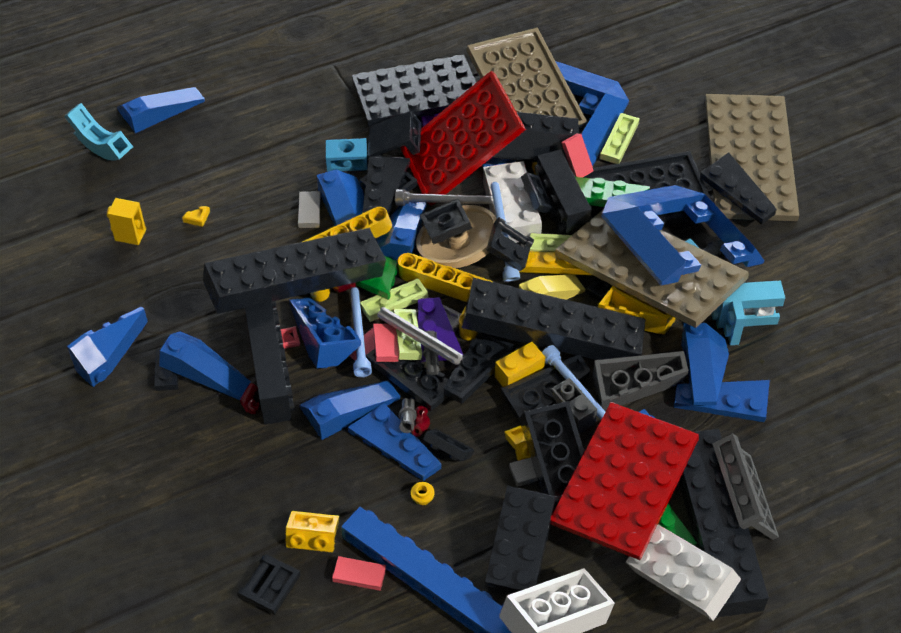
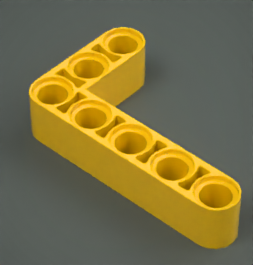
(375, 219)
(439, 279)

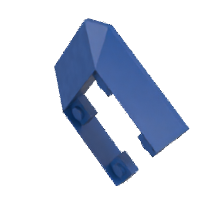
(601, 99)
(638, 226)

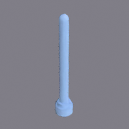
(509, 273)
(553, 357)
(362, 366)

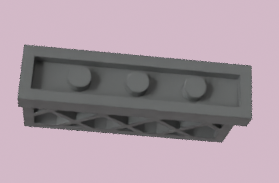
(744, 486)

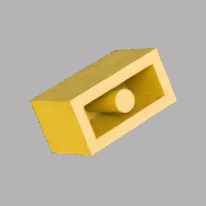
(126, 221)
(519, 364)

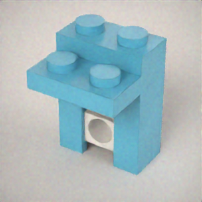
(749, 306)

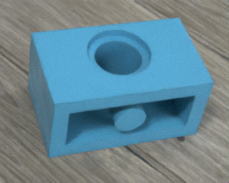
(346, 154)

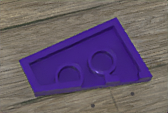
(434, 318)

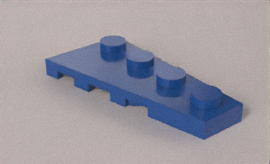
(736, 399)
(382, 431)

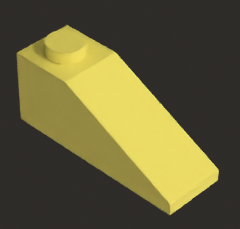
(557, 286)

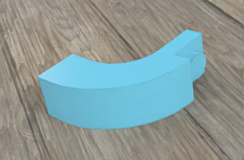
(97, 139)

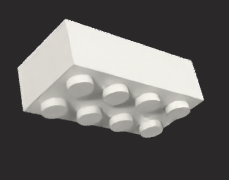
(515, 200)
(686, 572)
(558, 606)

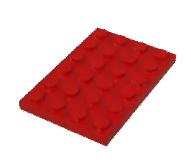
(464, 136)
(624, 480)

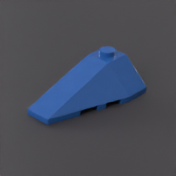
(154, 108)
(341, 195)
(404, 230)
(323, 336)
(100, 351)
(706, 362)
(201, 364)
(342, 408)

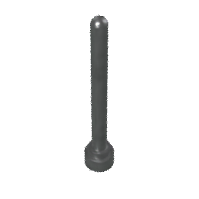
(404, 197)

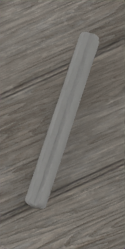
(420, 336)

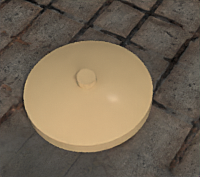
(462, 248)

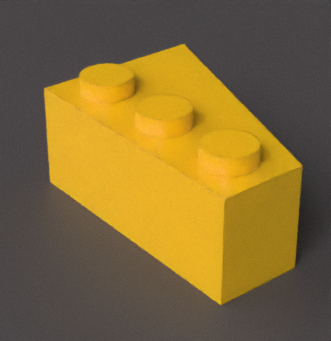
(623, 302)

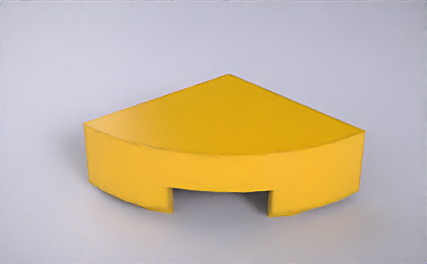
(197, 216)

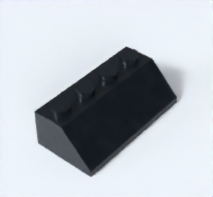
(541, 136)

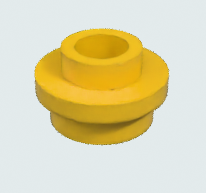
(422, 499)

